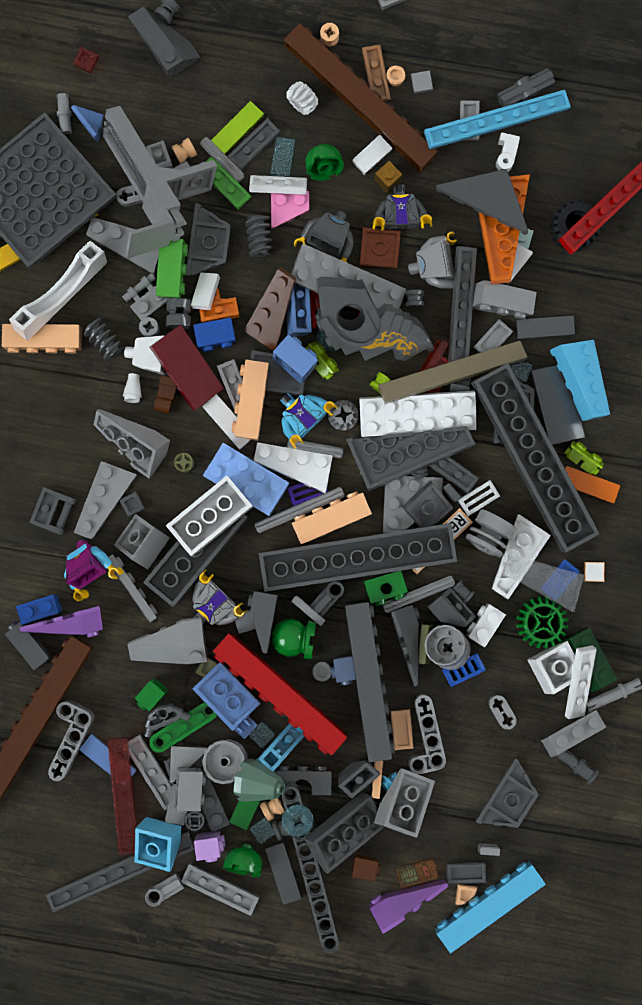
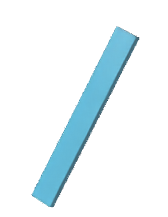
(497, 119)

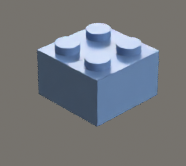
(295, 358)

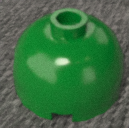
(323, 162)
(243, 861)

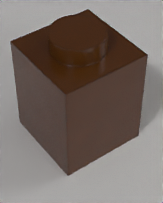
(365, 867)

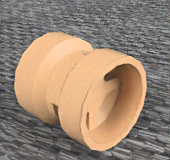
(184, 150)
(274, 806)

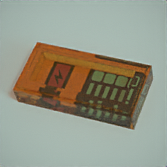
(416, 873)

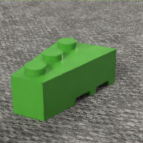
(171, 270)

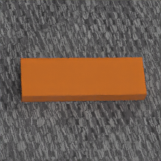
(593, 485)

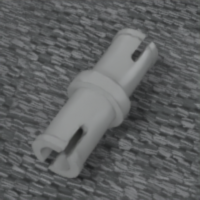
(64, 113)

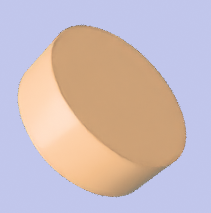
(395, 75)

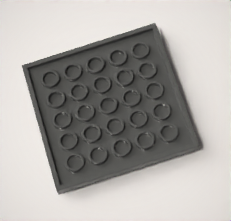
(46, 190)

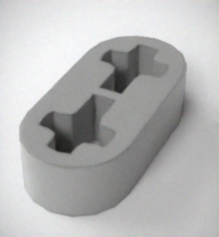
(131, 200)
(498, 714)

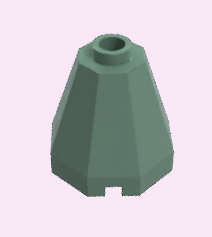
(257, 782)

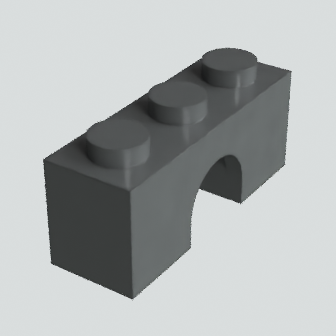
(318, 778)

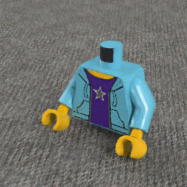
(303, 415)

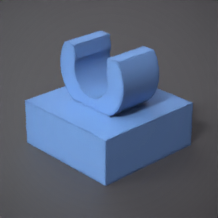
(246, 727)

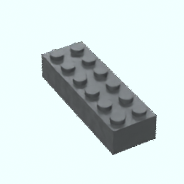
(180, 571)

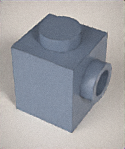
(343, 670)

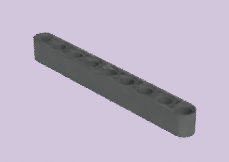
(312, 876)

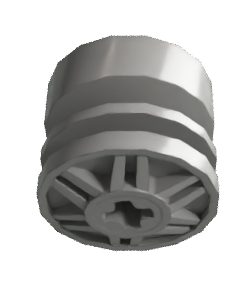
(490, 533)
(437, 643)

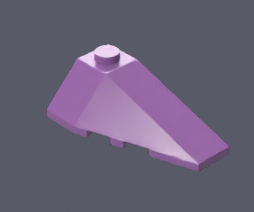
(77, 623)
(392, 906)

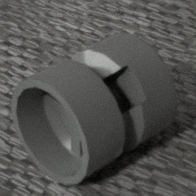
(176, 319)

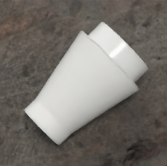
(132, 390)

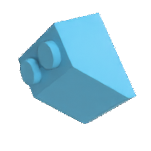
(157, 843)

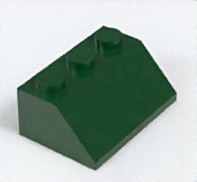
(602, 671)

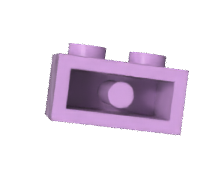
(209, 845)

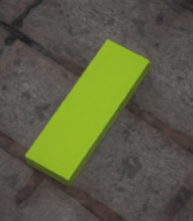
(238, 127)

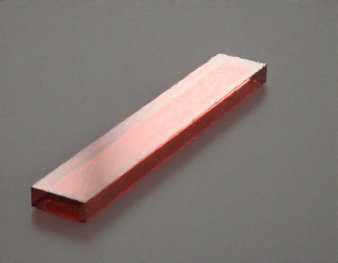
(122, 794)

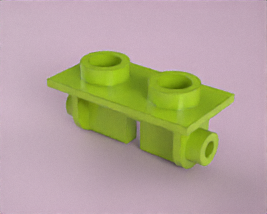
(327, 365)
(579, 452)

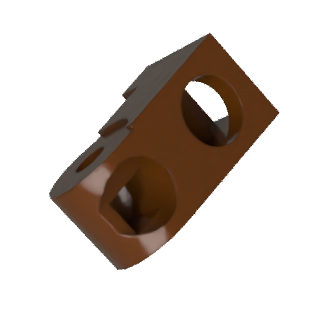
(166, 395)

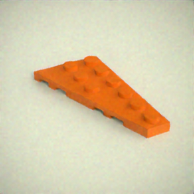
(501, 240)

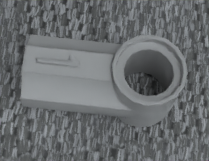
(165, 889)

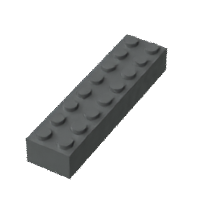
(368, 682)

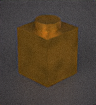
(388, 177)

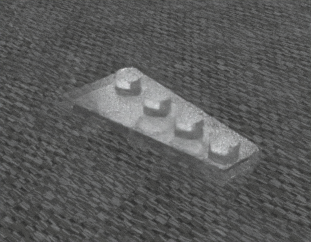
(552, 582)

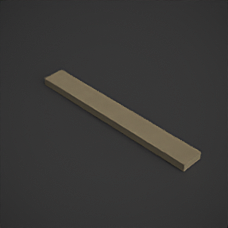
(452, 372)

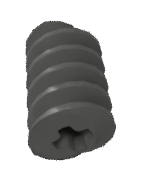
(257, 236)
(102, 340)

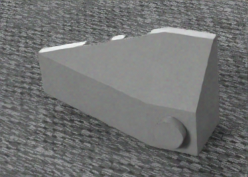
(140, 444)
(176, 644)

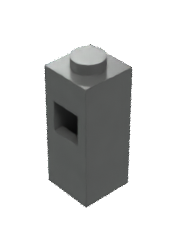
(28, 646)

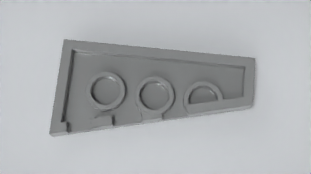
(116, 238)
(103, 497)

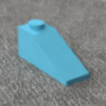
(280, 747)

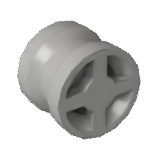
(152, 328)

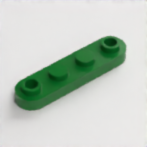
(180, 729)

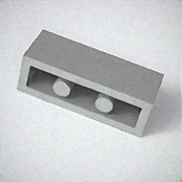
(573, 733)

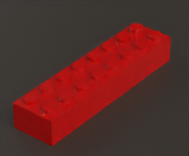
(280, 693)

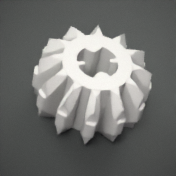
(302, 98)

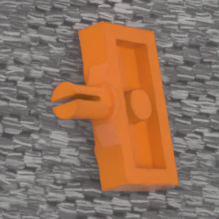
(220, 309)

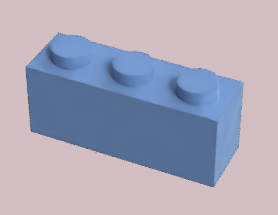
(299, 314)

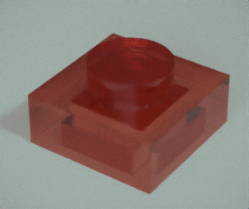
(86, 60)

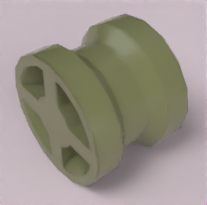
(182, 460)

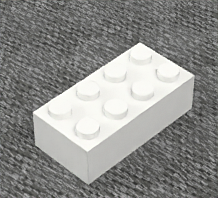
(209, 516)

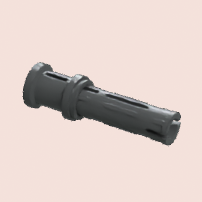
(578, 766)

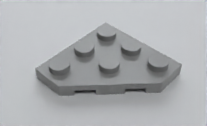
(396, 495)

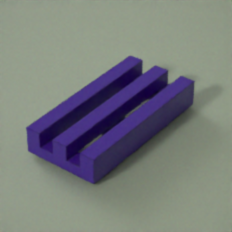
(292, 496)

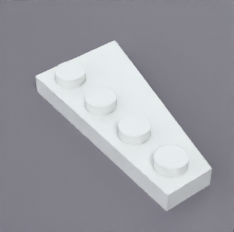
(304, 466)
(525, 543)

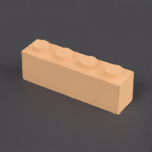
(48, 338)
(251, 400)
(331, 518)

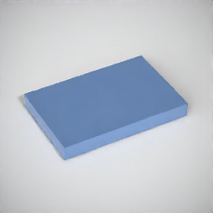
(226, 696)

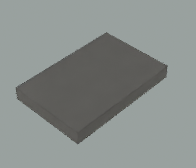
(278, 379)

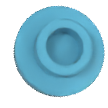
(387, 781)

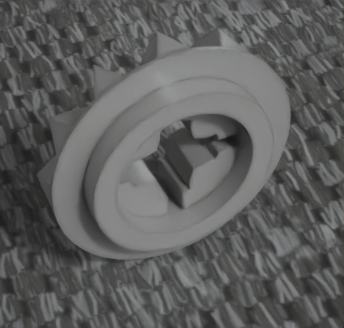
(351, 419)

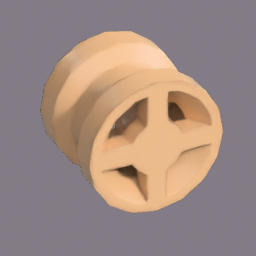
(332, 37)

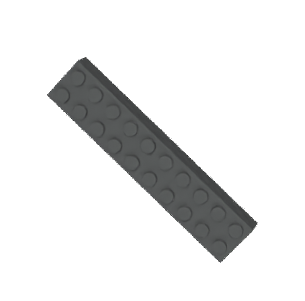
(535, 458)
(357, 557)

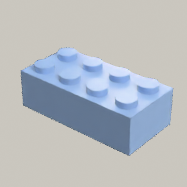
(255, 482)

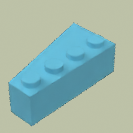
(583, 378)

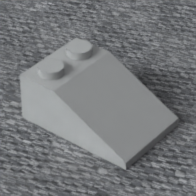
(405, 803)

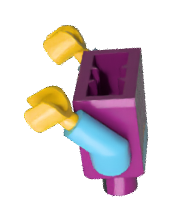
(85, 566)

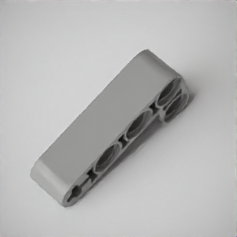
(426, 732)
(68, 742)

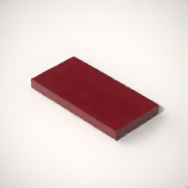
(186, 367)

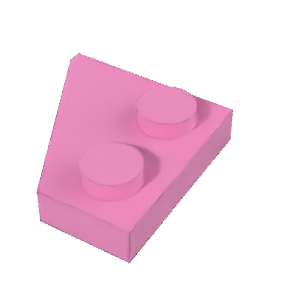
(287, 207)

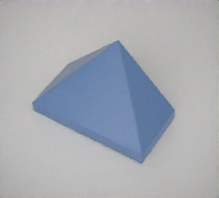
(91, 121)

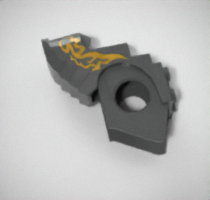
(373, 329)

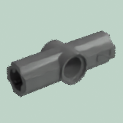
(526, 88)

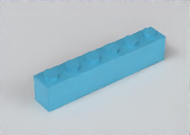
(489, 907)

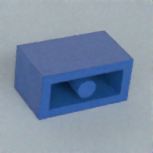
(215, 334)
(39, 609)

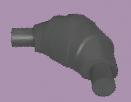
(163, 716)

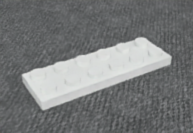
(418, 413)

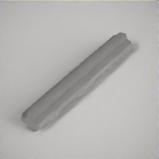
(419, 594)

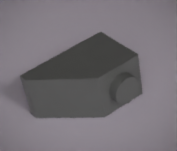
(451, 609)
(356, 777)

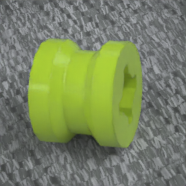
(381, 378)

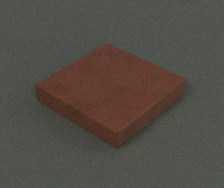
(380, 248)

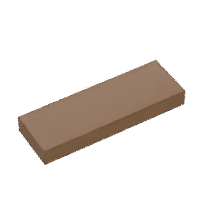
(376, 71)

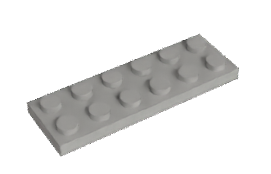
(315, 264)

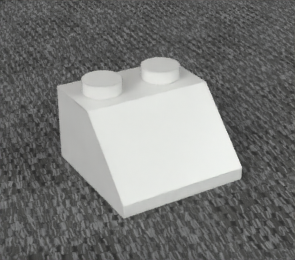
(553, 667)

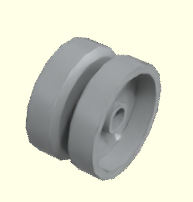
(214, 765)

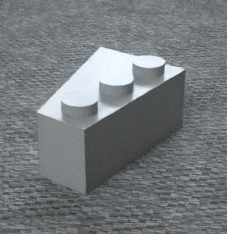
(503, 299)

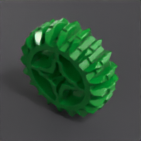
(535, 628)

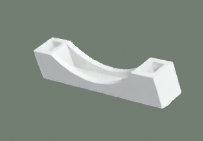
(36, 314)

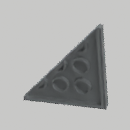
(489, 195)

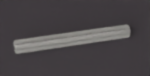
(299, 509)

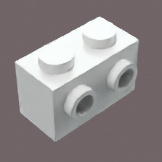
(485, 625)

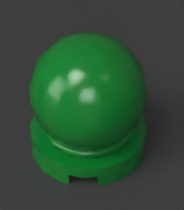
(293, 638)

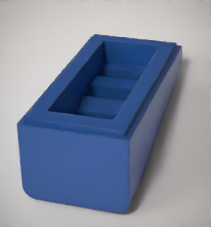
(481, 668)

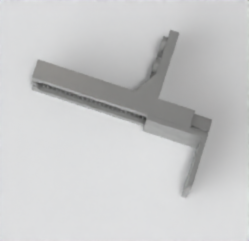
(155, 185)

